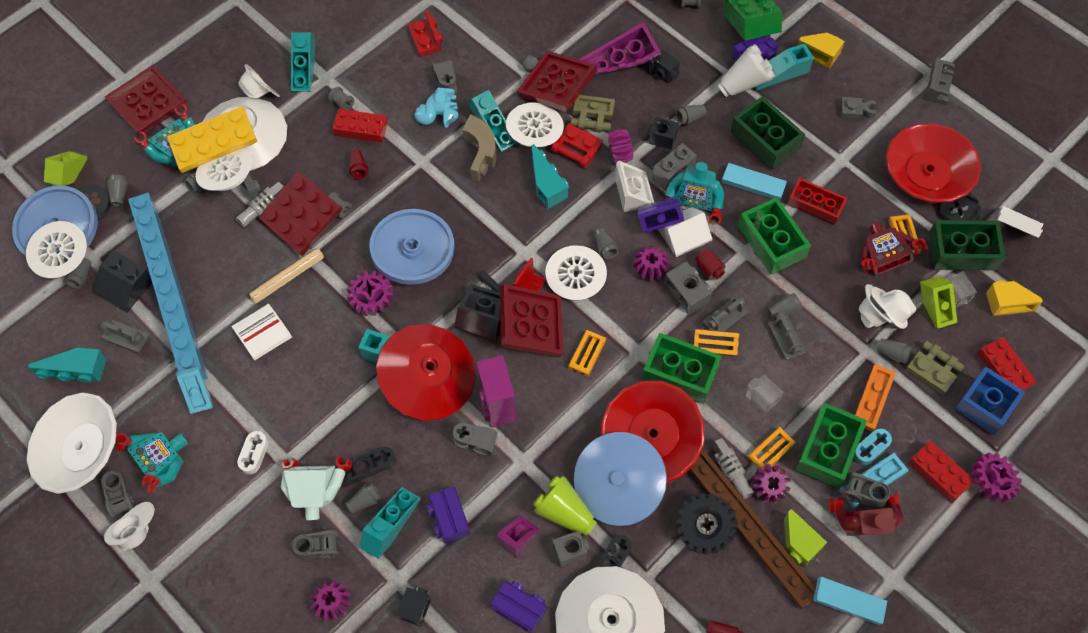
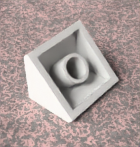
(632, 187)
(687, 234)

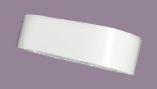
(248, 451)

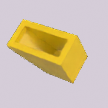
(823, 47)
(1011, 298)

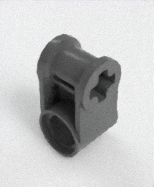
(445, 75)
(477, 439)
(863, 491)
(119, 497)
(318, 545)

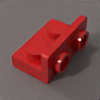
(425, 35)

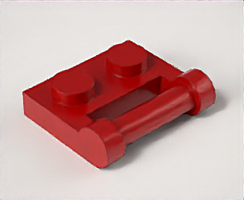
(579, 141)

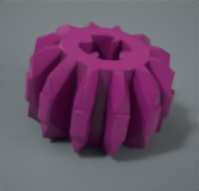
(620, 146)
(647, 256)
(762, 483)
(320, 599)

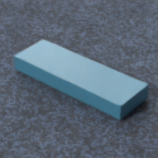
(753, 181)
(885, 471)
(850, 600)

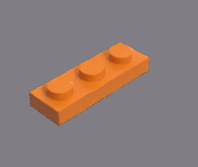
(875, 396)

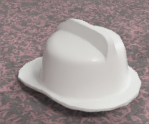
(253, 84)
(895, 304)
(871, 311)
(131, 528)

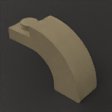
(480, 135)

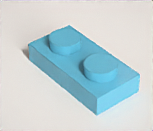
(194, 389)

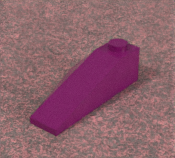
(626, 50)

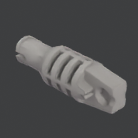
(259, 204)
(731, 467)

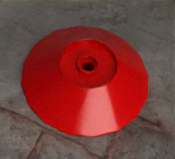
(935, 148)
(413, 387)
(663, 408)

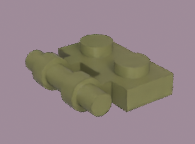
(593, 107)
(931, 372)

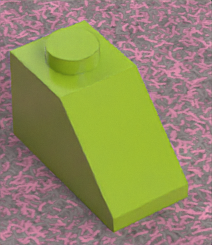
(63, 168)
(939, 301)
(801, 540)

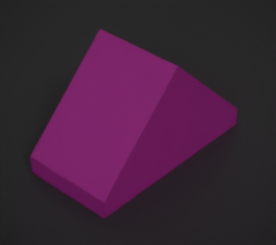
(517, 536)

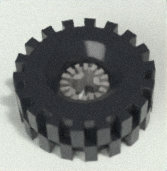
(694, 515)

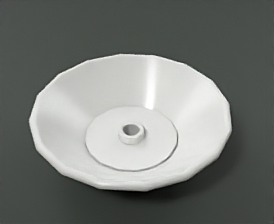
(267, 125)
(71, 443)
(605, 593)

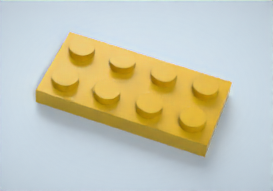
(212, 139)

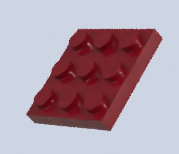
(557, 80)
(146, 100)
(300, 213)
(531, 321)

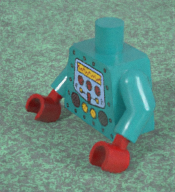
(159, 146)
(698, 189)
(155, 456)

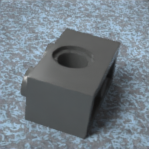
(672, 165)
(689, 299)

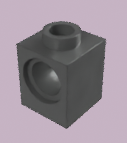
(566, 558)

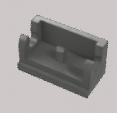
(940, 82)

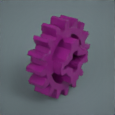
(359, 293)
(996, 477)

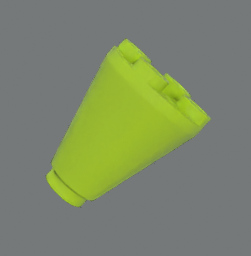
(564, 507)

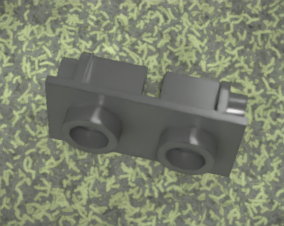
(726, 315)
(124, 335)
(786, 336)

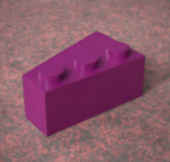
(497, 392)

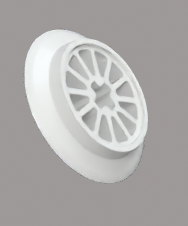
(547, 120)
(225, 171)
(40, 239)
(574, 253)

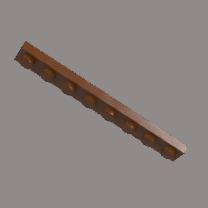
(755, 532)

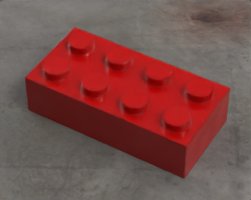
(360, 125)
(817, 200)
(1005, 362)
(941, 471)

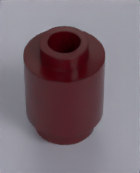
(710, 264)

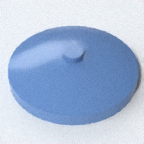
(54, 205)
(412, 246)
(620, 478)

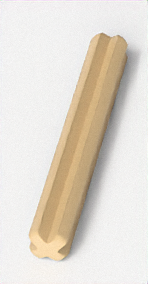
(286, 275)

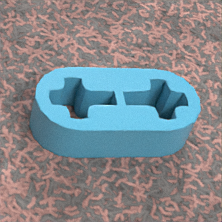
(875, 451)

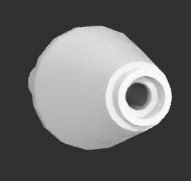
(746, 73)

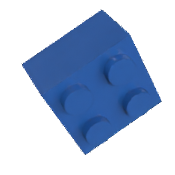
(989, 401)

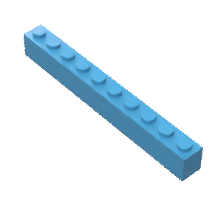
(166, 284)

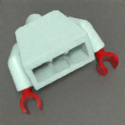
(312, 485)

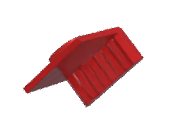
(528, 279)

